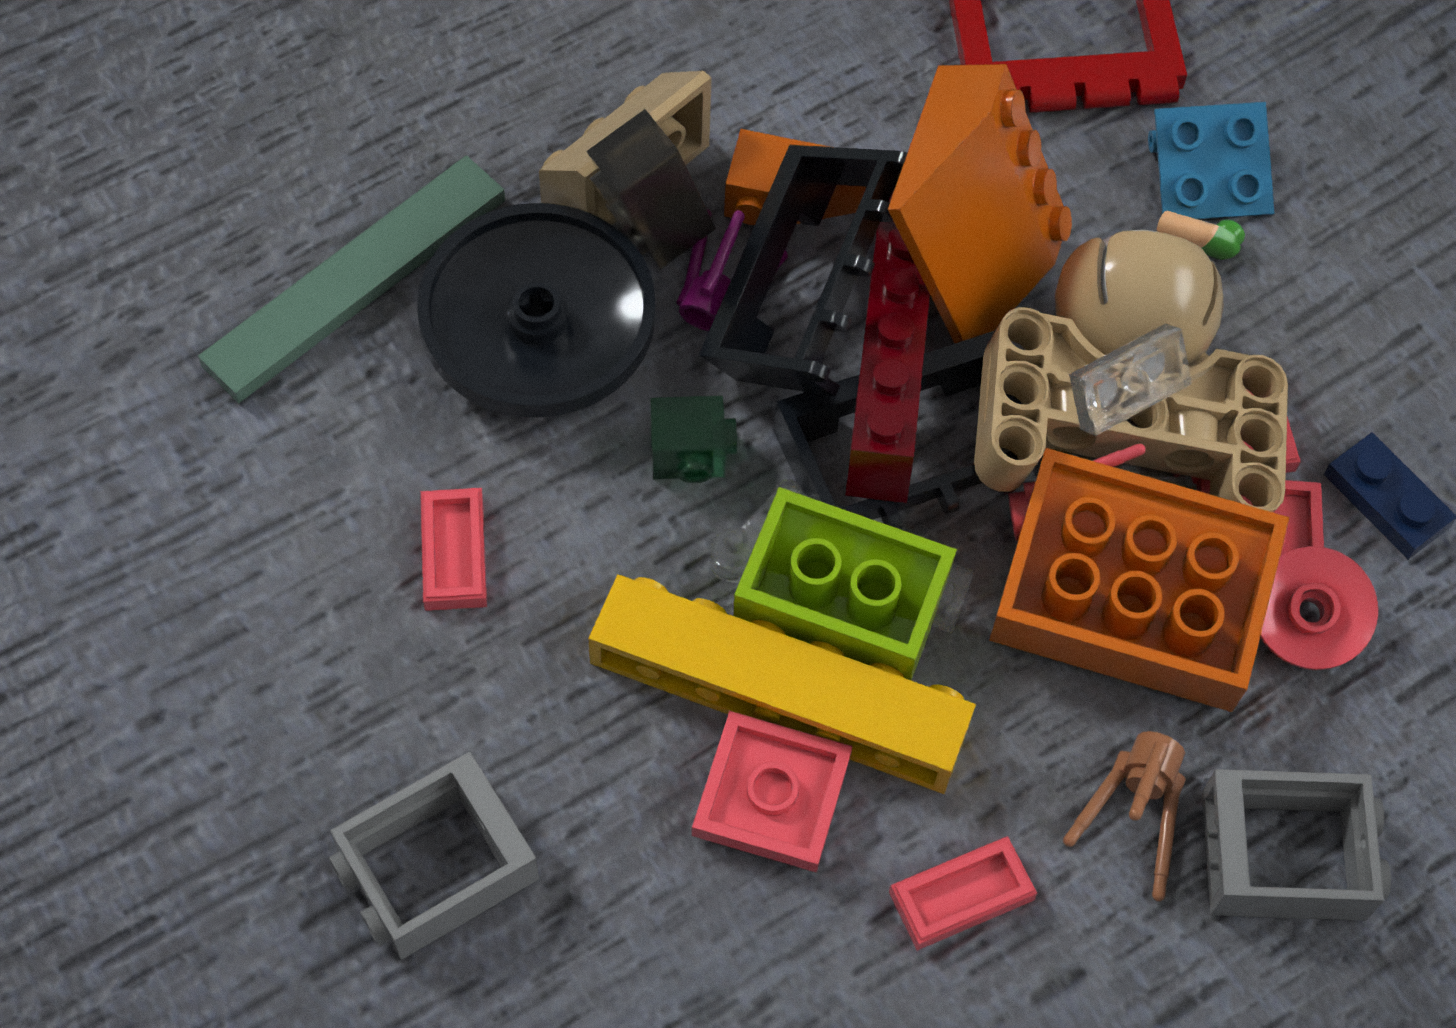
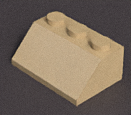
(676, 103)

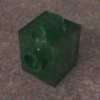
(690, 438)

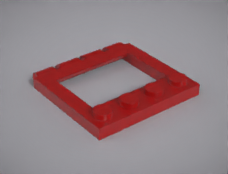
(1098, 79)

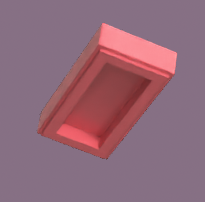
(453, 549)
(962, 893)

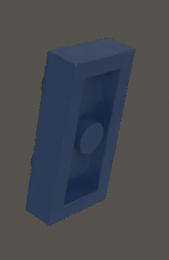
(1390, 495)

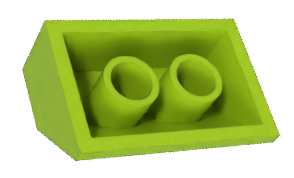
(844, 581)

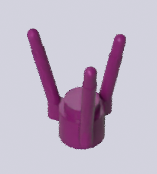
(704, 293)

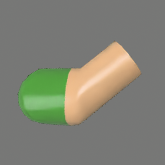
(1217, 241)

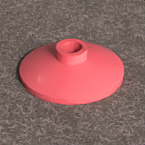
(1345, 606)

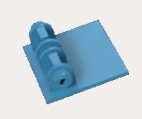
(1214, 160)

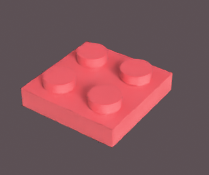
(772, 791)

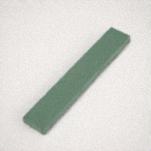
(349, 280)

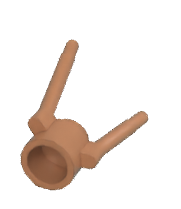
(1150, 773)

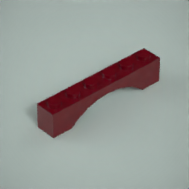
(889, 374)

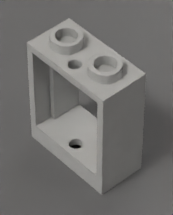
(454, 782)
(1226, 843)

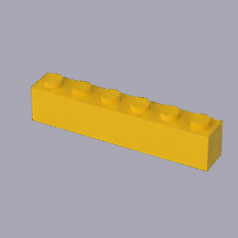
(766, 675)

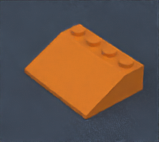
(978, 199)
(1141, 580)

